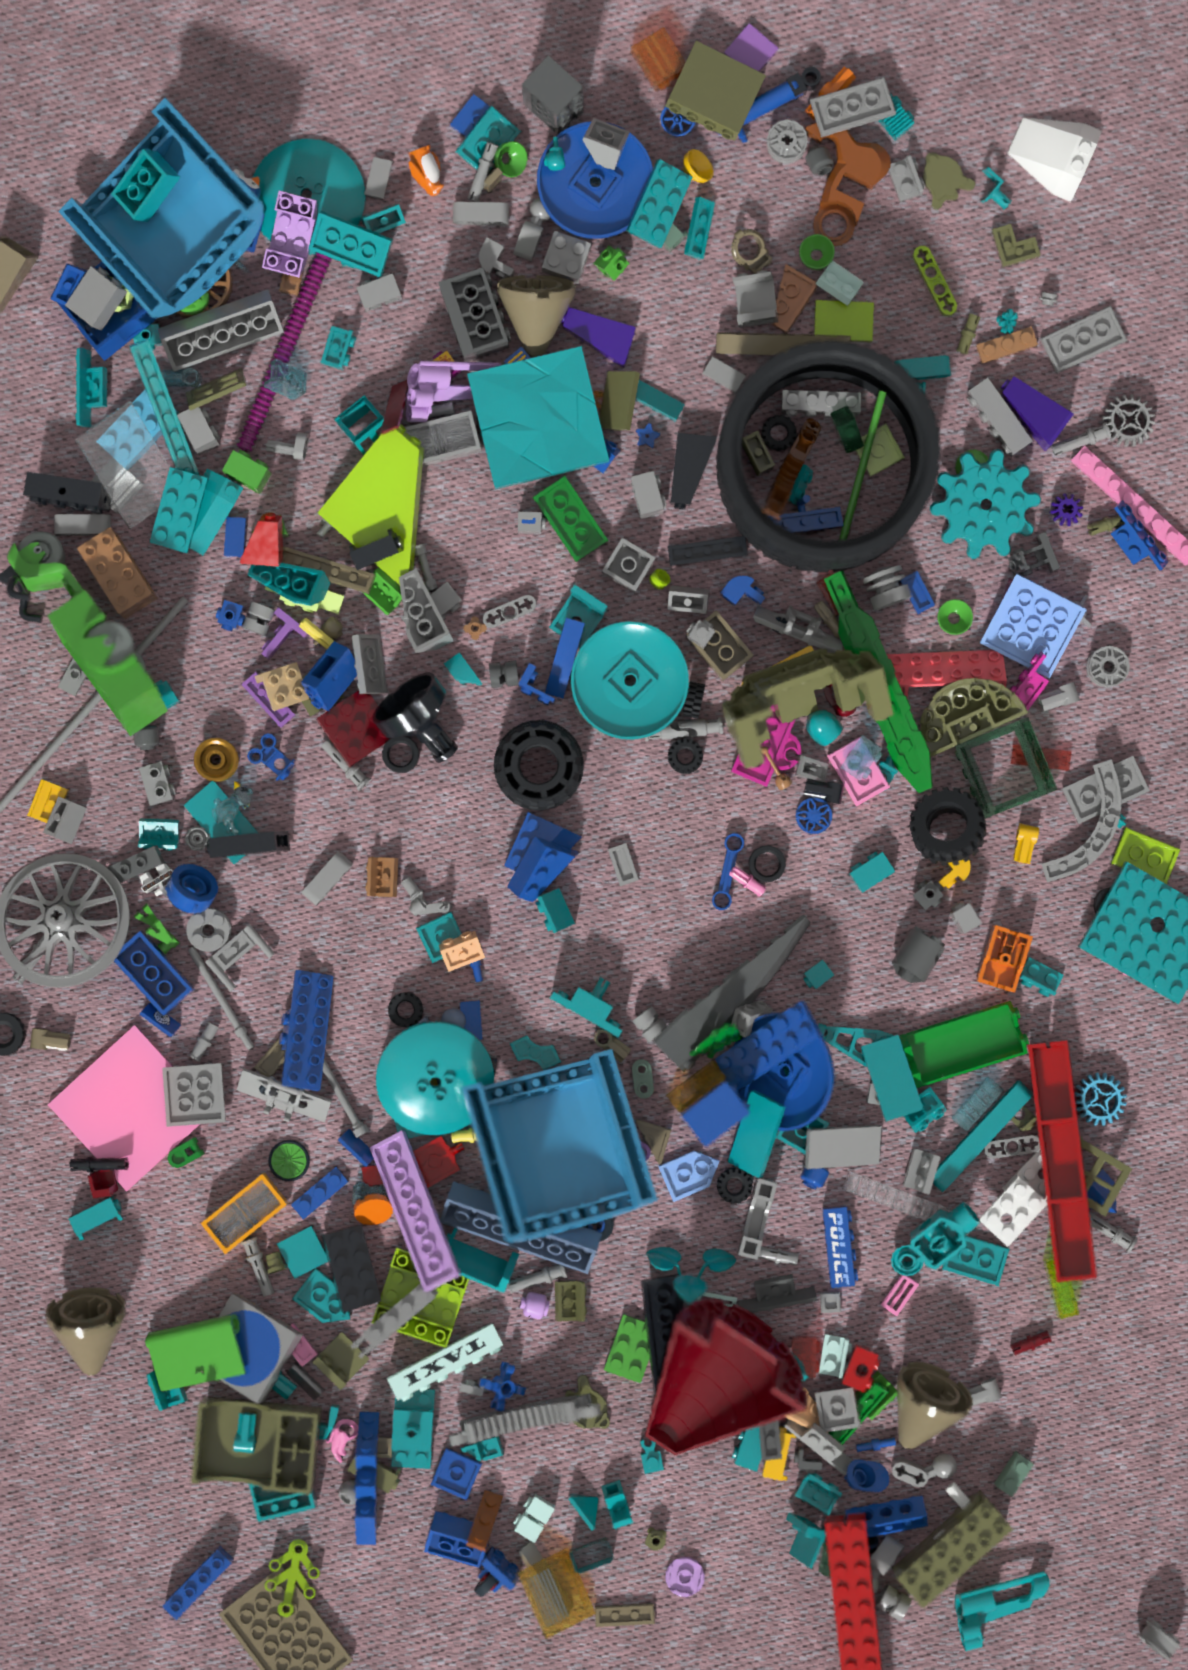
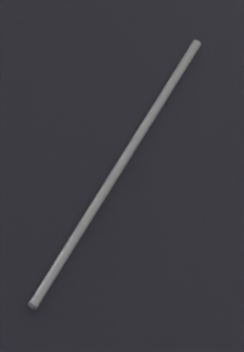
(86, 710)

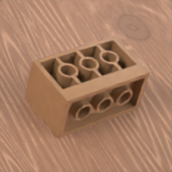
(117, 573)

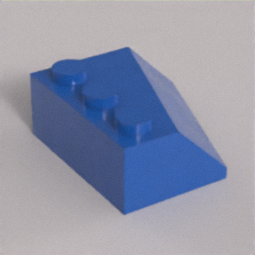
(540, 828)
(539, 868)

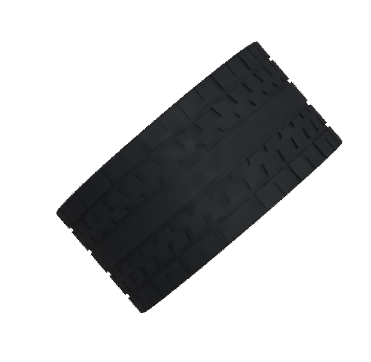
(865, 369)

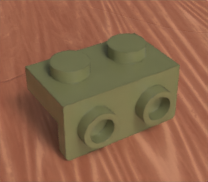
(570, 1301)

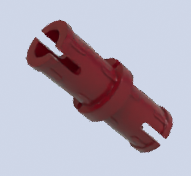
(1030, 1342)

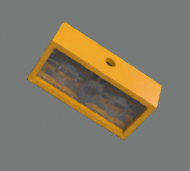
(244, 1213)

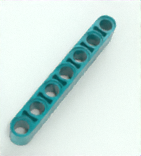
(981, 1135)

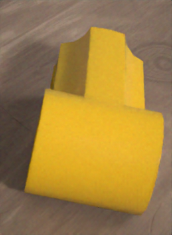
(1026, 838)

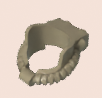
(760, 260)

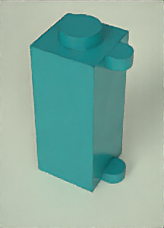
(95, 1216)

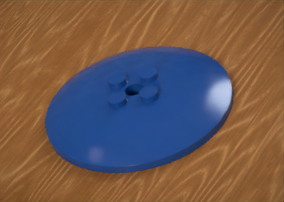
(589, 209)
(805, 1088)

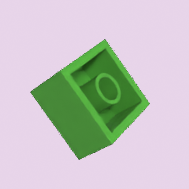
(246, 471)

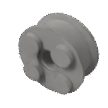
(196, 932)
(1160, 1642)

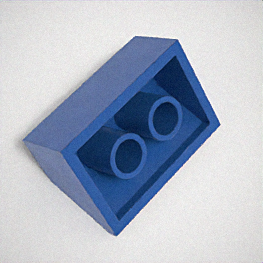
(449, 1540)

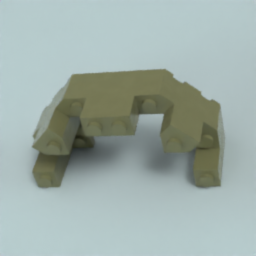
(791, 691)

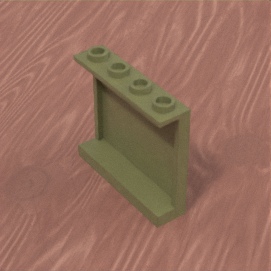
(715, 91)

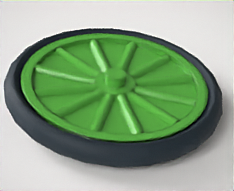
(289, 1160)

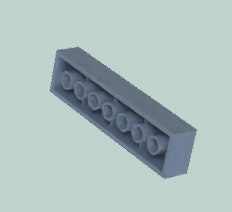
(477, 1214)

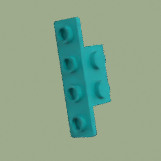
(90, 387)

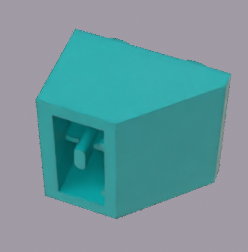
(555, 910)

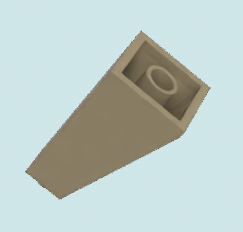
(14, 266)

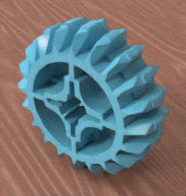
(1091, 1103)

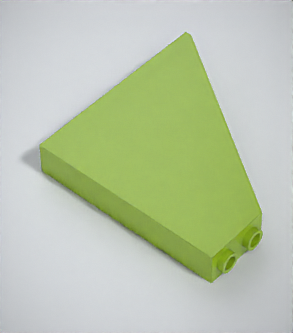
(380, 496)

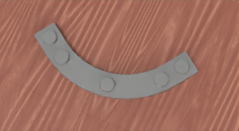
(1103, 832)

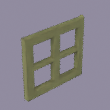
(215, 387)
(1092, 1176)

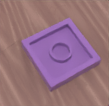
(751, 48)

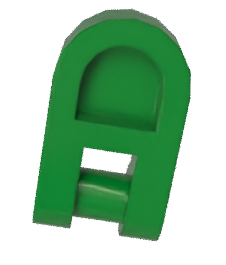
(178, 1157)

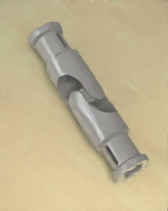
(699, 727)

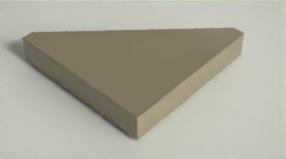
(656, 1138)

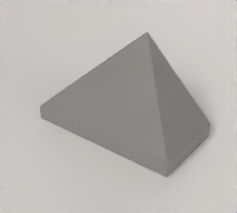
(811, 769)

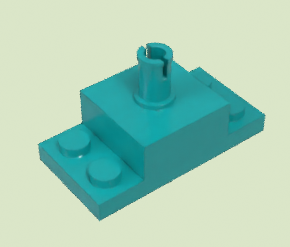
(590, 1006)
(413, 1430)

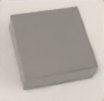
(830, 1302)

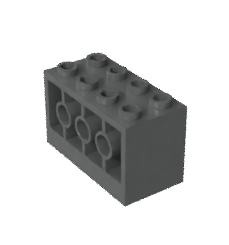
(553, 95)
(463, 318)

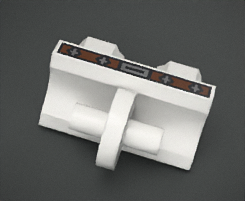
(150, 884)

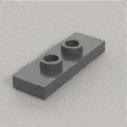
(137, 864)

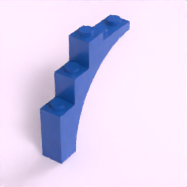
(366, 1478)

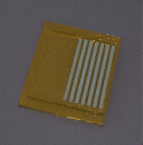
(556, 1593)

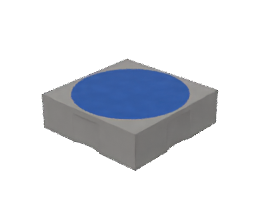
(264, 1347)

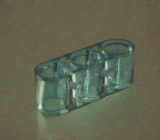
(977, 1104)

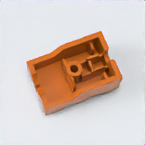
(1004, 958)

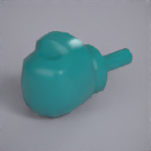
(555, 157)

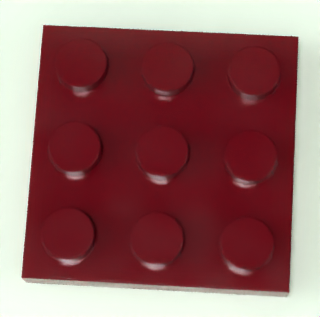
(352, 727)

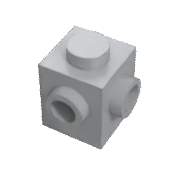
(701, 633)

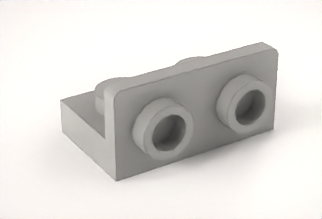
(905, 179)
(921, 1171)

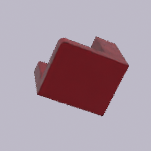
(102, 1183)

